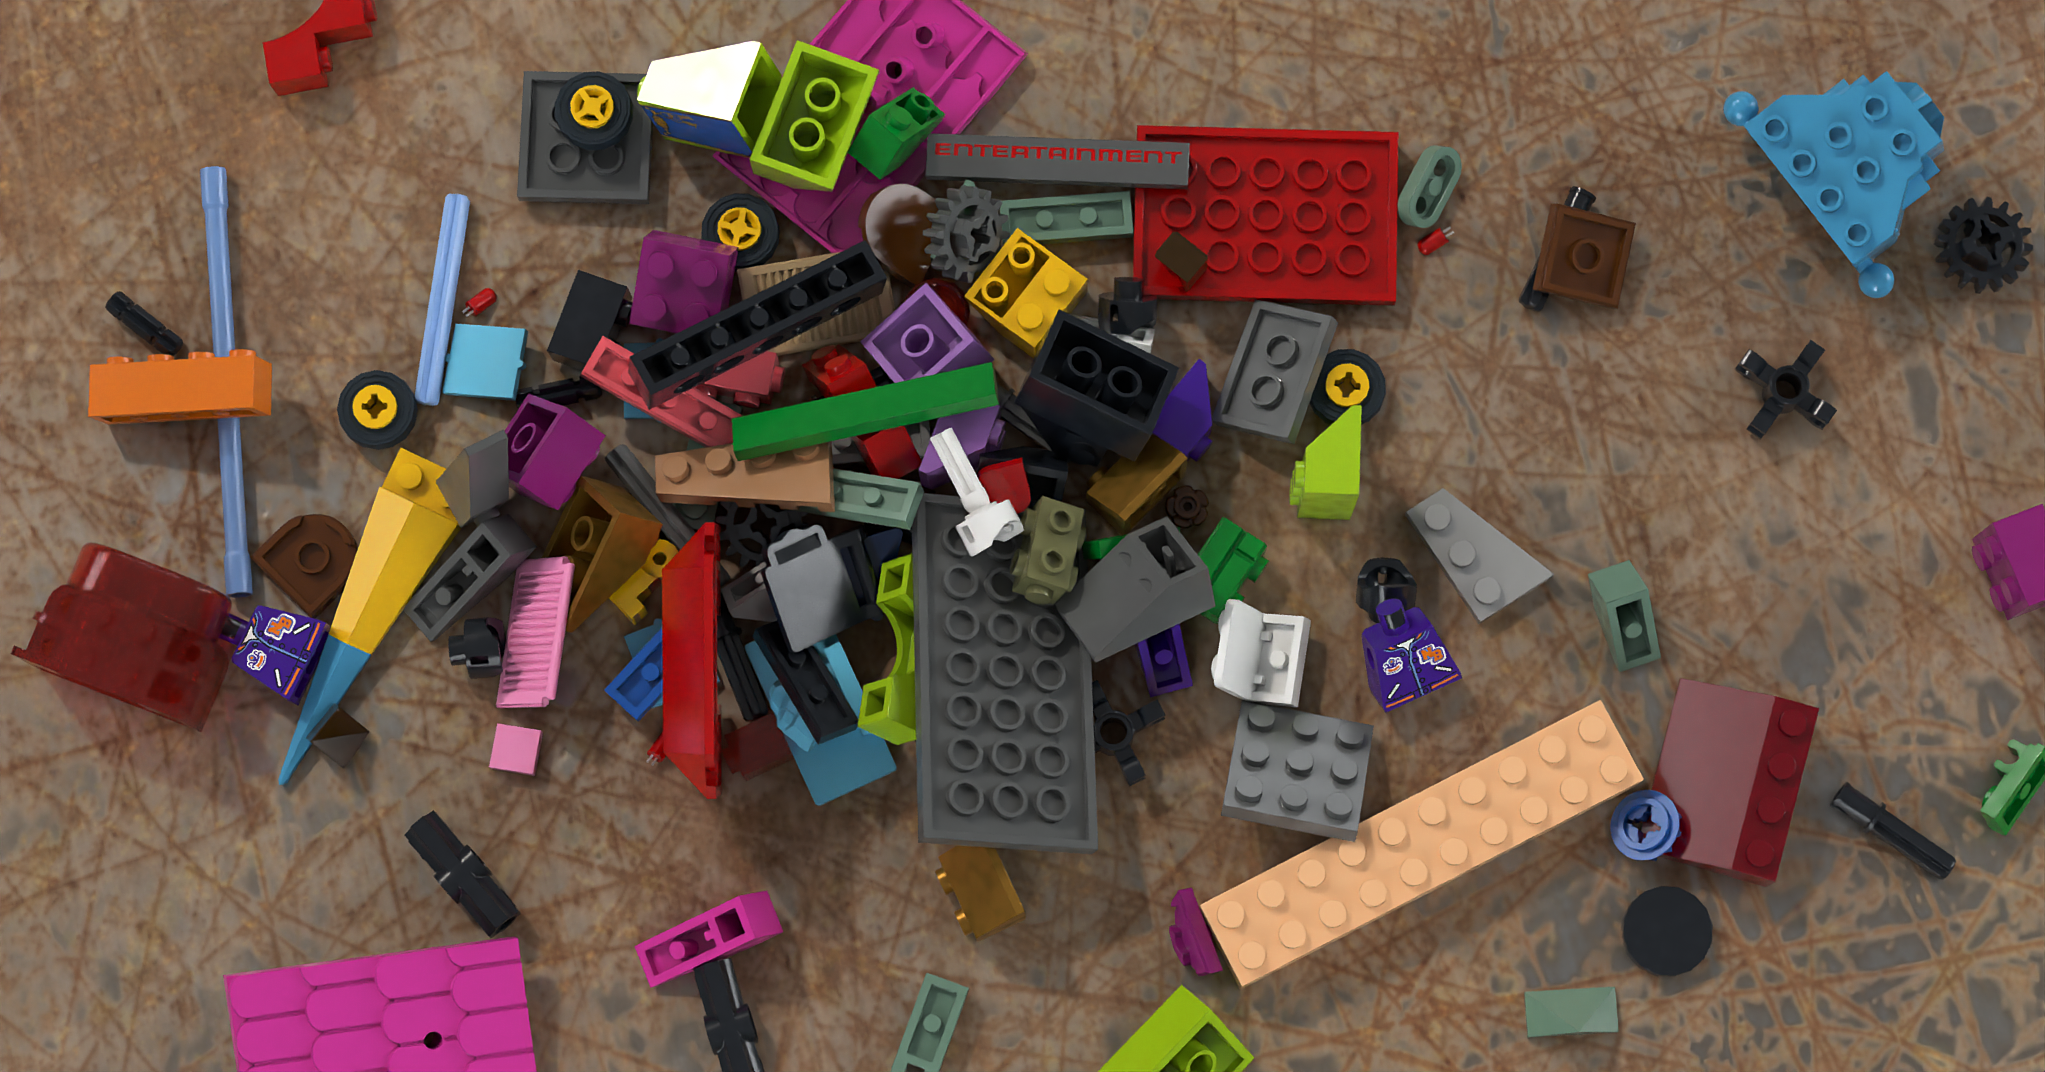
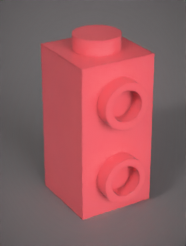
(748, 382)

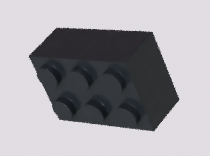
(1097, 385)

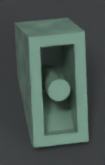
(1625, 615)

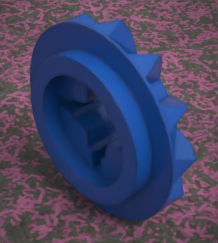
(1637, 809)

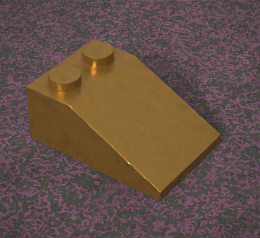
(607, 541)

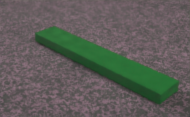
(864, 411)

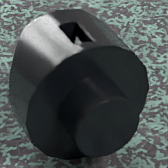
(1127, 306)
(1396, 585)
(479, 647)

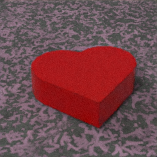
(1005, 482)

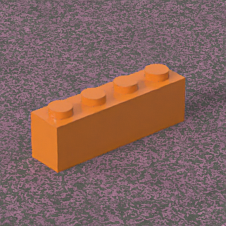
(180, 388)

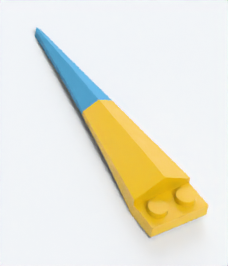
(397, 551)

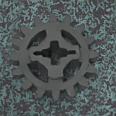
(965, 232)

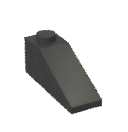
(477, 480)
(469, 575)

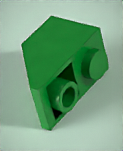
(895, 132)

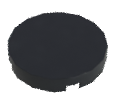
(1666, 931)

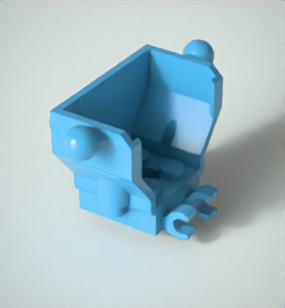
(1852, 160)

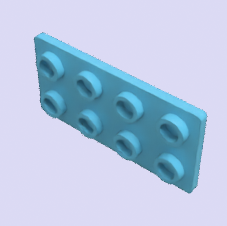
(844, 761)

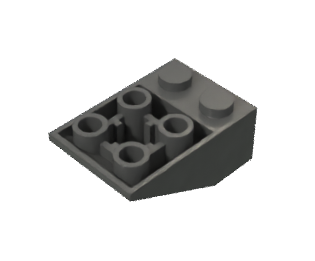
(1137, 591)

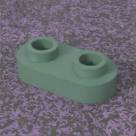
(1429, 189)

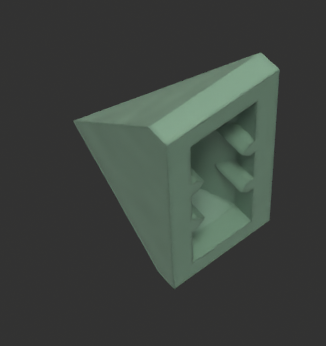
(1571, 1012)

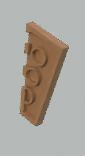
(715, 475)

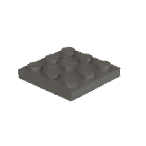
(561, 172)
(1298, 771)

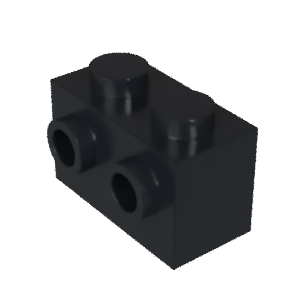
(591, 311)

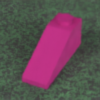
(709, 937)

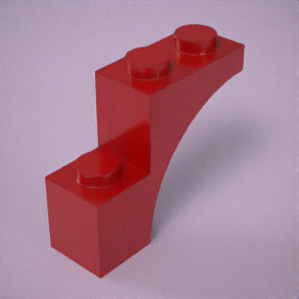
(299, 60)
(840, 372)

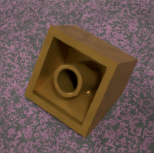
(1134, 488)
(982, 890)

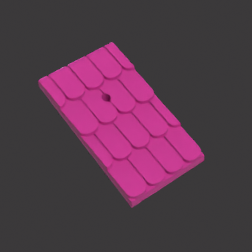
(942, 53)
(381, 1007)

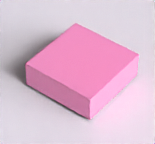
(516, 749)

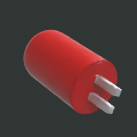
(1433, 241)
(480, 302)
(656, 750)

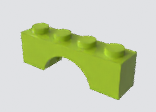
(889, 703)

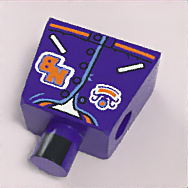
(277, 648)
(1405, 656)

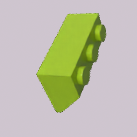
(812, 119)
(1329, 475)
(1181, 1038)

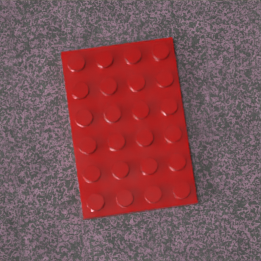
(1276, 216)

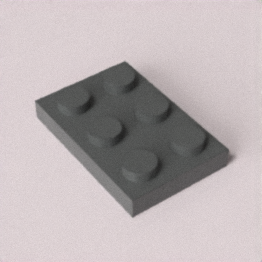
(1274, 371)

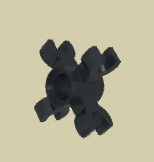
(1812, 408)
(1133, 723)

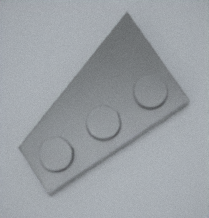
(1474, 555)

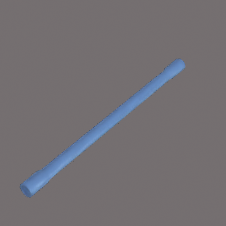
(215, 205)

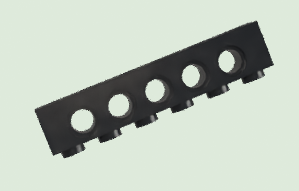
(756, 324)

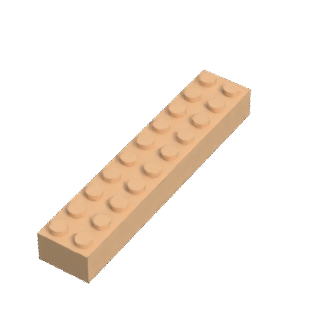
(1420, 844)

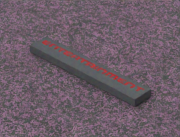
(1057, 161)

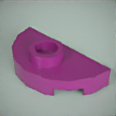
(1192, 936)

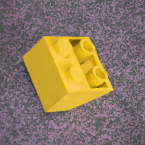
(1025, 291)

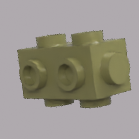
(1048, 551)

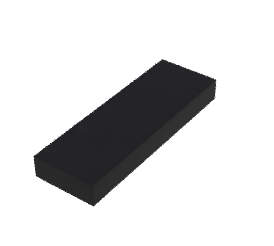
(807, 685)

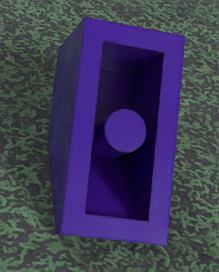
(1187, 414)
(1164, 662)

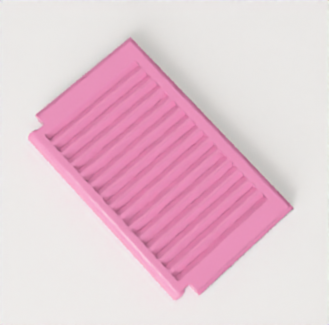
(535, 633)

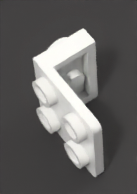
(1260, 655)

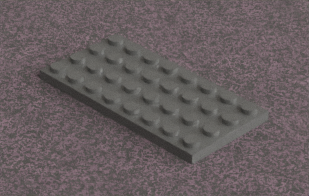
(997, 699)

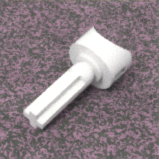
(985, 519)

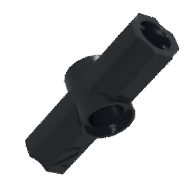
(462, 874)
(728, 1018)

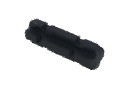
(143, 324)
(562, 391)

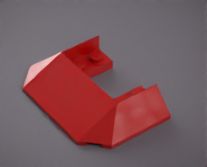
(690, 660)

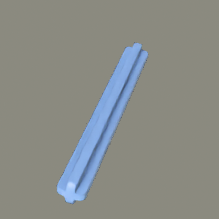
(442, 299)

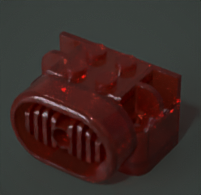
(134, 635)

